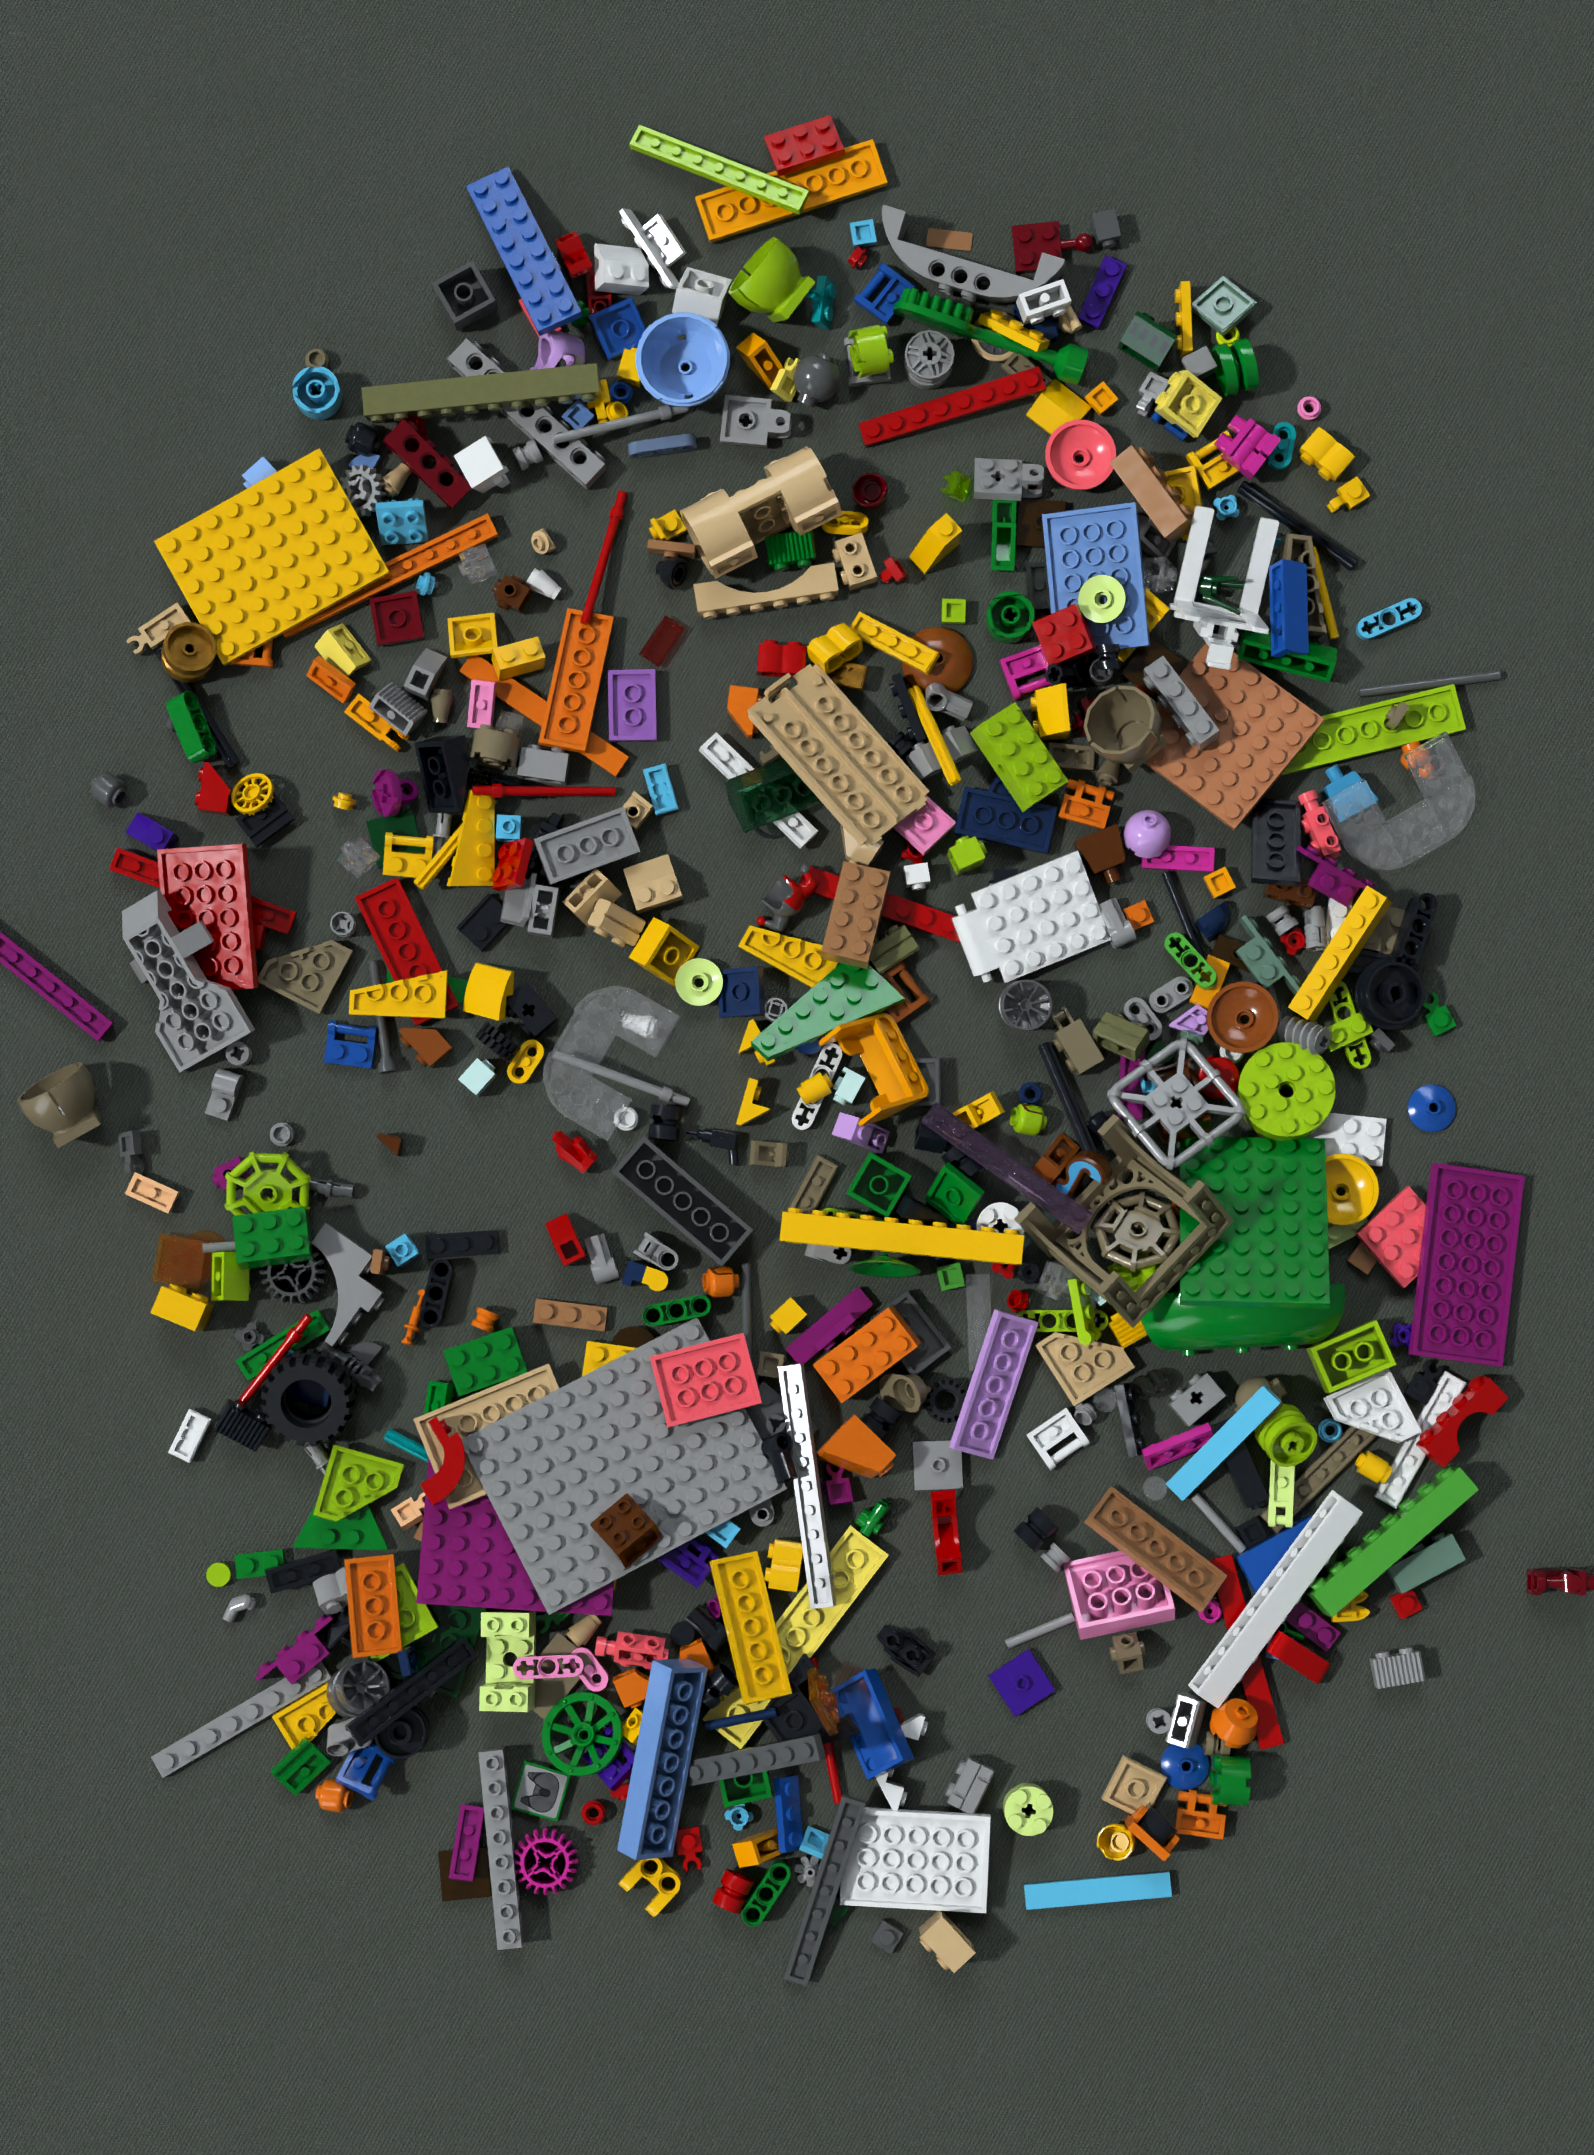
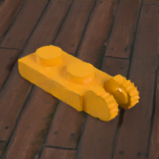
(372, 722)

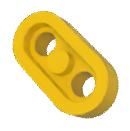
(847, 524)
(526, 1062)

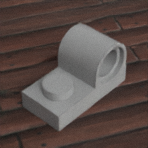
(224, 1094)

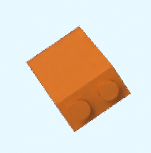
(857, 1450)

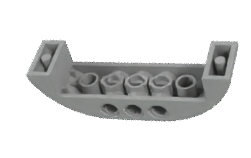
(923, 262)

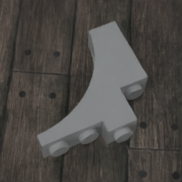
(348, 1264)

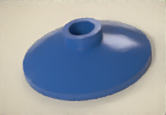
(1419, 1109)
(1184, 1779)

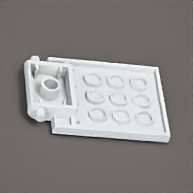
(1031, 920)

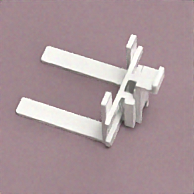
(1208, 615)

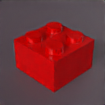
(1065, 635)

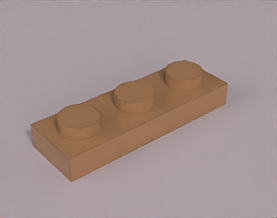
(570, 1315)

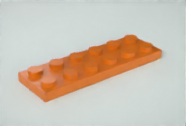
(576, 682)

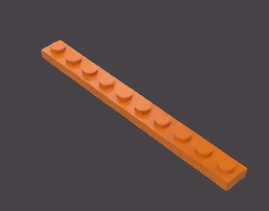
(412, 564)

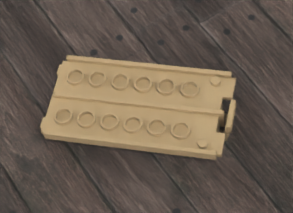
(838, 754)

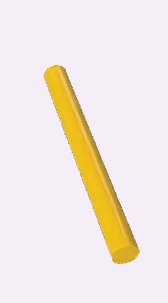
(1325, 600)

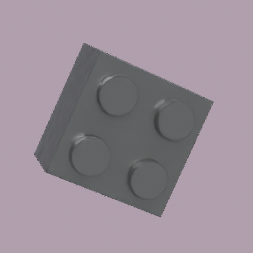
(464, 295)

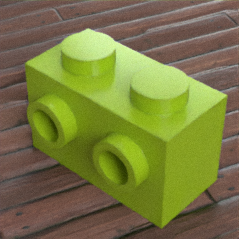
(966, 854)
(228, 1280)

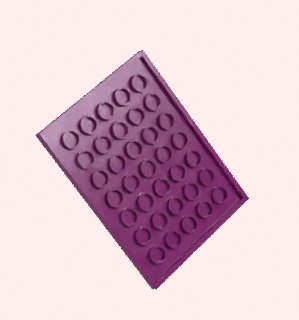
(475, 1565)

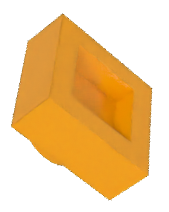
(1101, 398)
(1219, 882)

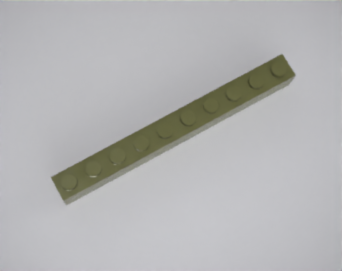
(482, 392)

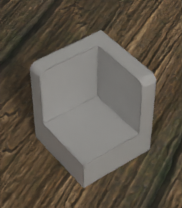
(1200, 363)

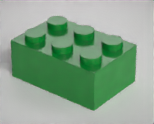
(272, 1238)
(486, 1361)

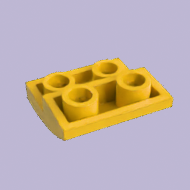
(488, 991)

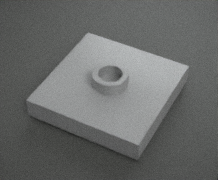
(936, 1466)

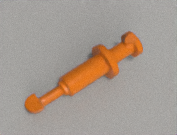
(414, 1320)

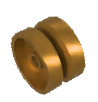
(188, 652)

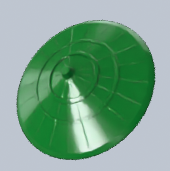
(885, 1267)

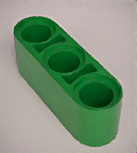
(191, 727)
(667, 1318)
(761, 1904)

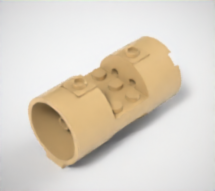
(729, 527)

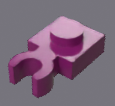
(837, 1488)

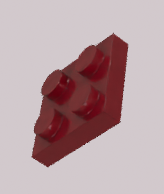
(396, 618)

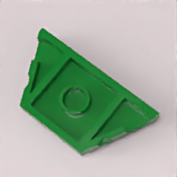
(352, 1532)

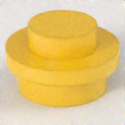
(616, 411)
(344, 801)

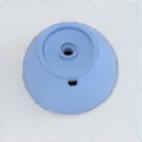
(662, 356)

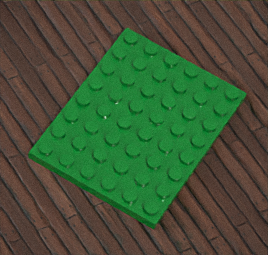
(1279, 1230)

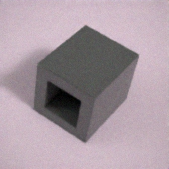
(1105, 229)

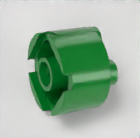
(1019, 608)
(1230, 1780)

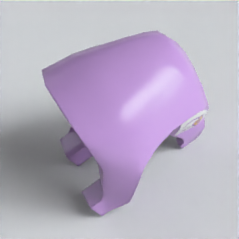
(559, 345)

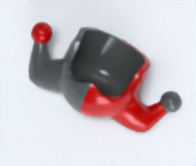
(787, 899)

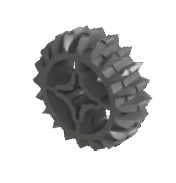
(297, 1282)

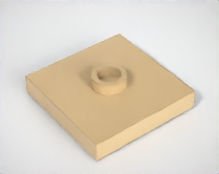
(1133, 1786)

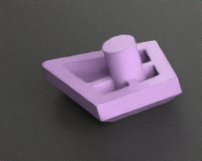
(1193, 1020)

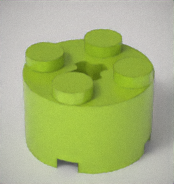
(870, 350)

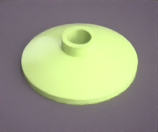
(1090, 597)
(699, 969)

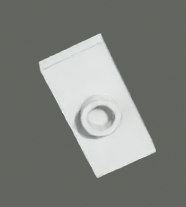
(190, 1435)

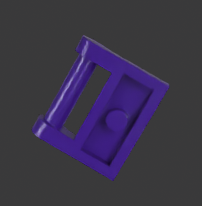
(615, 1773)

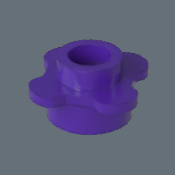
(1397, 1331)

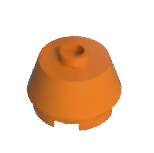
(1234, 1722)

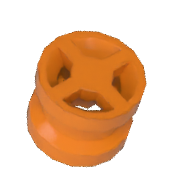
(485, 1320)

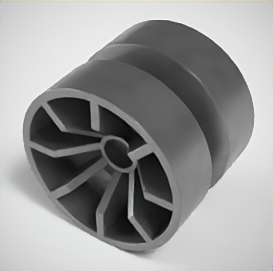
(1024, 1005)
(357, 1688)

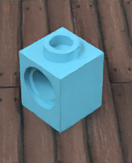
(509, 828)
(402, 1250)

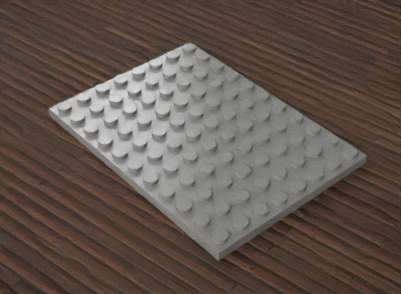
(604, 1438)

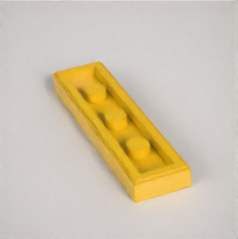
(894, 643)

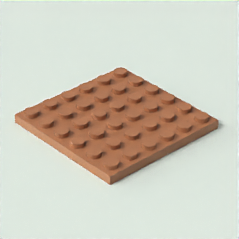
(1257, 739)

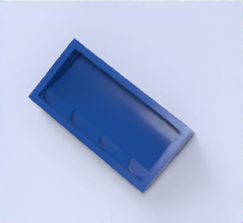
(881, 1742)

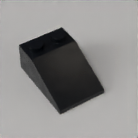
(444, 771)

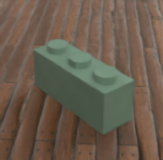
(1425, 1562)

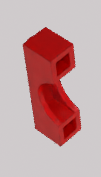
(1440, 1440)

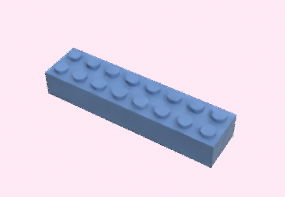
(662, 1758)

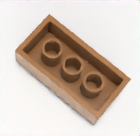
(1153, 493)
(855, 915)

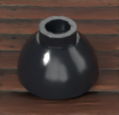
(672, 572)

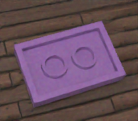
(632, 705)

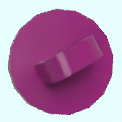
(388, 793)

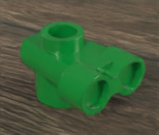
(870, 1520)

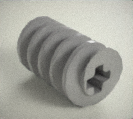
(1304, 1033)

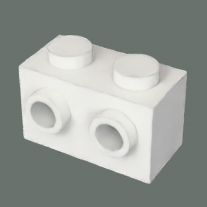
(1043, 302)

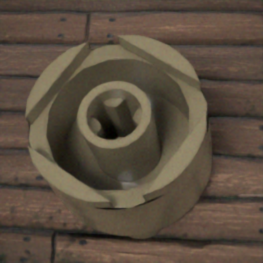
(495, 748)

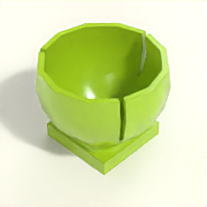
(774, 282)

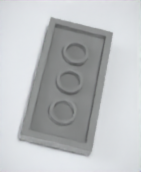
(586, 845)

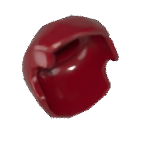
(870, 490)

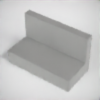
(518, 903)

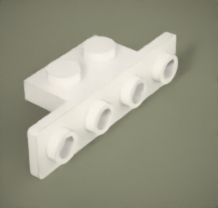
(658, 243)

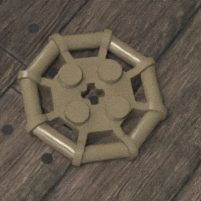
(1137, 1243)

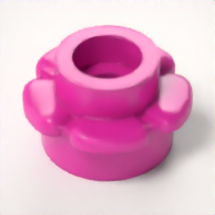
(1211, 1617)

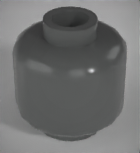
(108, 790)

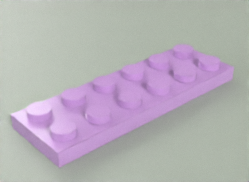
(993, 1384)

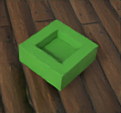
(950, 1276)

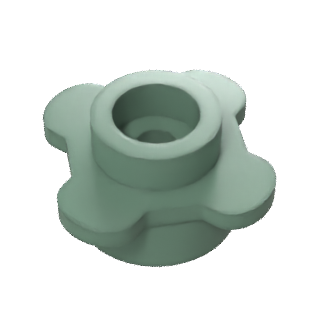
(1192, 1037)

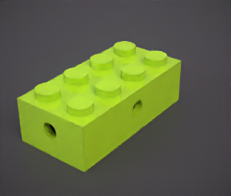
(1019, 757)

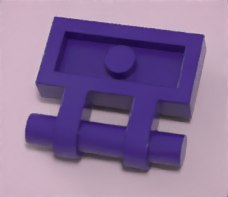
(686, 1564)

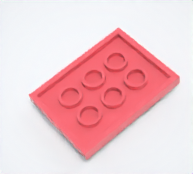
(705, 1380)

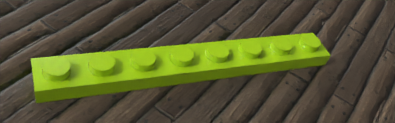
(719, 169)

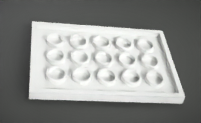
(918, 1861)

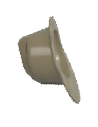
(903, 1391)

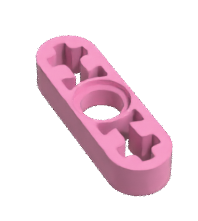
(566, 1671)

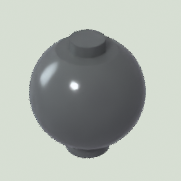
(816, 379)

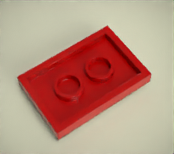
(804, 145)

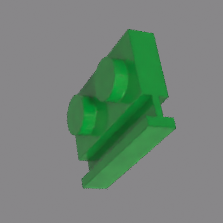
(300, 1766)

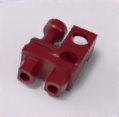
(1571, 1581)

